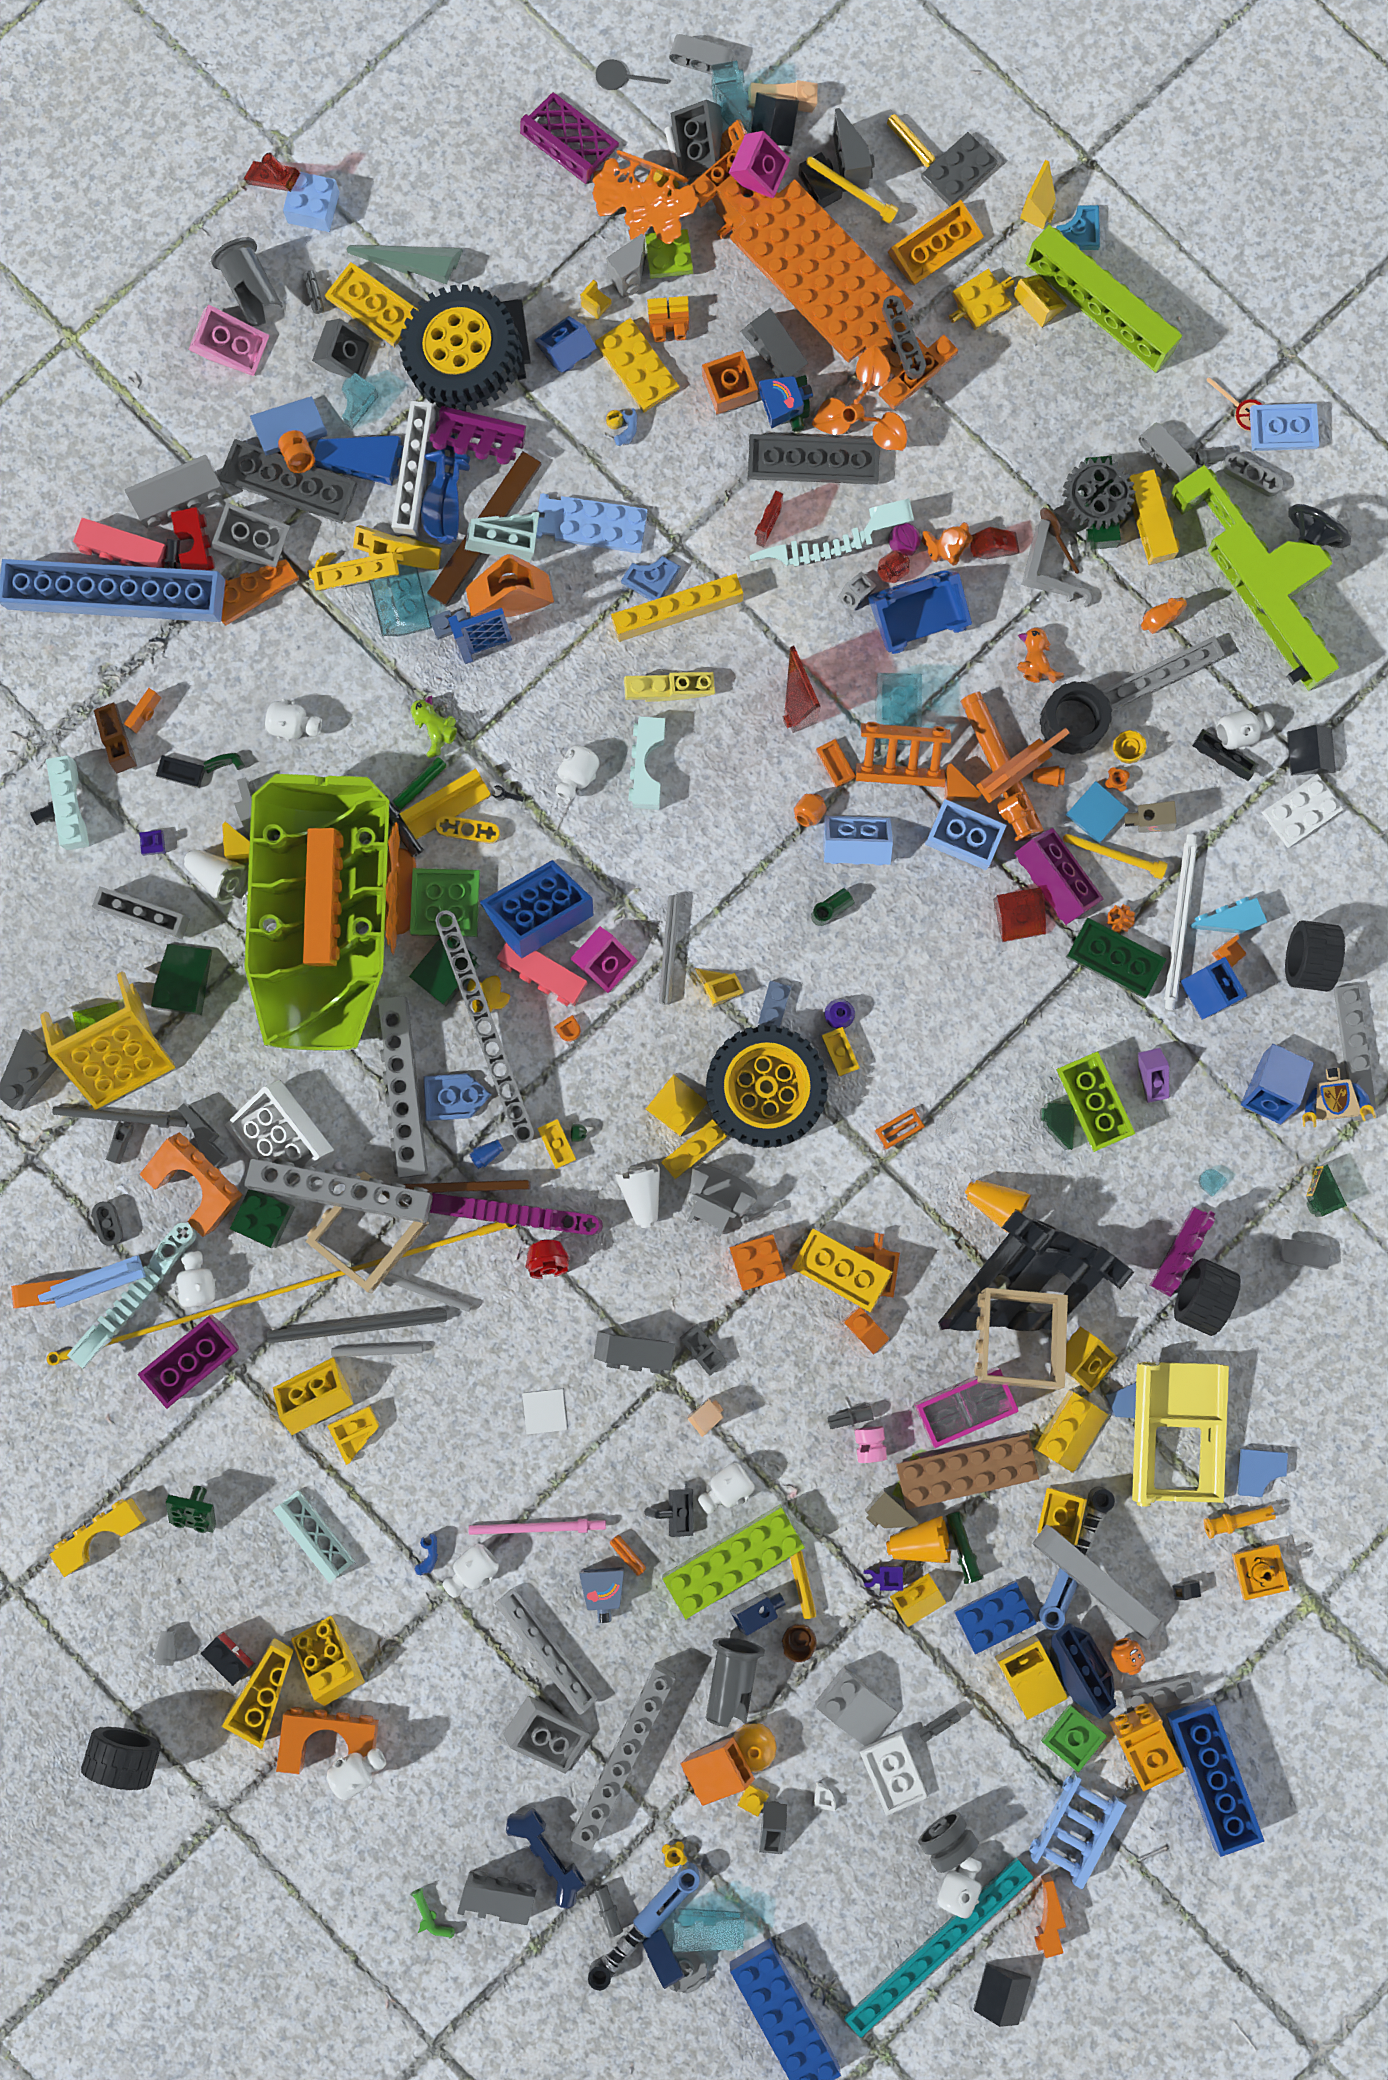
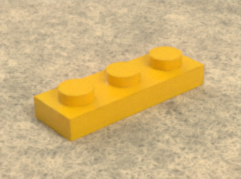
(693, 1149)

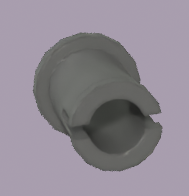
(1210, 456)

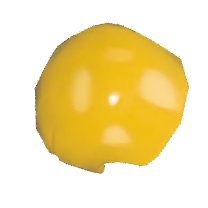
(1129, 746)

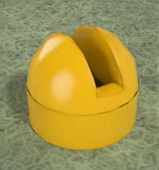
(614, 423)

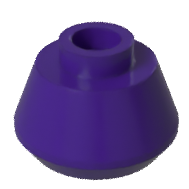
(840, 1020)

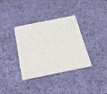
(544, 1411)

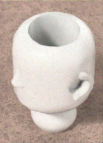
(290, 721)
(1243, 728)
(576, 771)
(195, 1284)
(729, 1487)
(471, 1570)
(354, 1773)
(960, 1890)

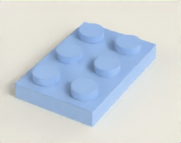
(1284, 427)

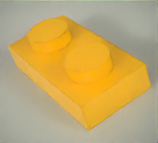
(840, 1052)
(556, 1144)

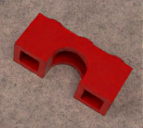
(191, 525)

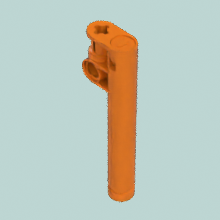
(1016, 806)

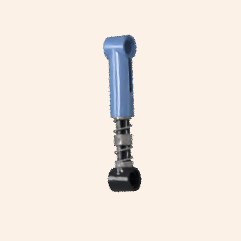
(1063, 1585)
(645, 1924)

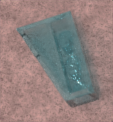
(707, 1930)

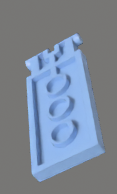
(592, 523)

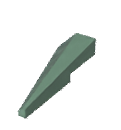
(429, 262)

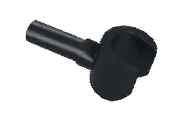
(508, 795)

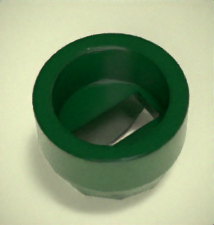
(578, 1133)

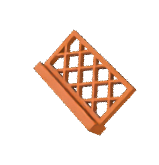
(1018, 767)

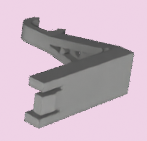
(1044, 582)

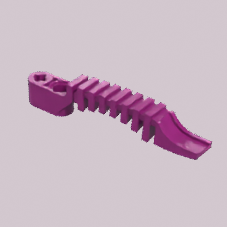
(513, 1214)

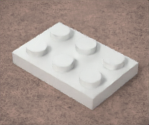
(1302, 810)

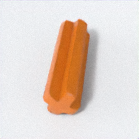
(628, 1555)

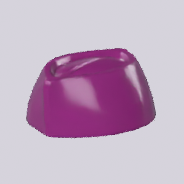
(905, 539)

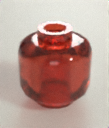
(893, 566)

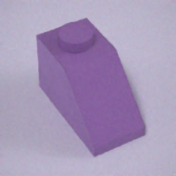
(1154, 1074)

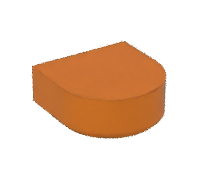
(568, 1029)

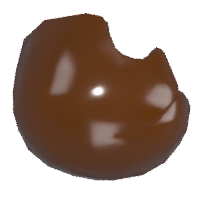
(799, 1643)

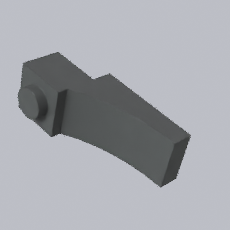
(204, 1135)

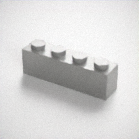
(140, 912)

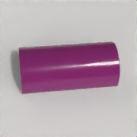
(189, 1361)

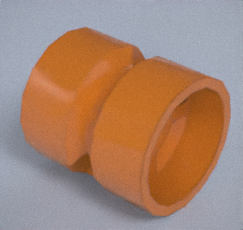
(296, 451)

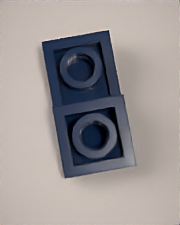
(663, 1959)

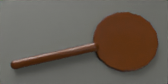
(1055, 530)

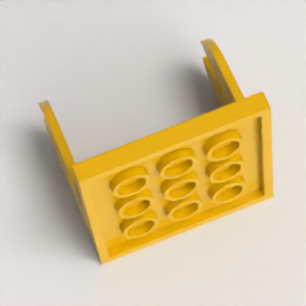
(110, 1054)

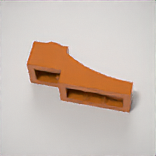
(1052, 1920)

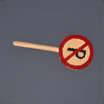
(1242, 412)

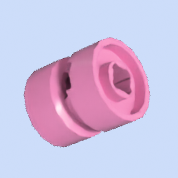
(870, 1444)

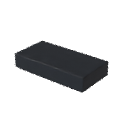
(180, 771)

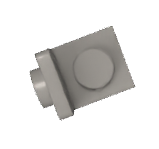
(856, 591)

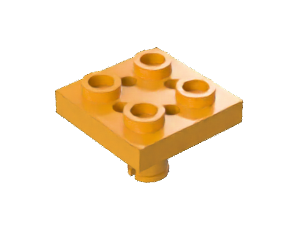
(1259, 1571)

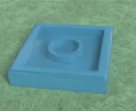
(1097, 812)

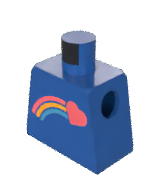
(783, 399)

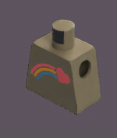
(1162, 816)

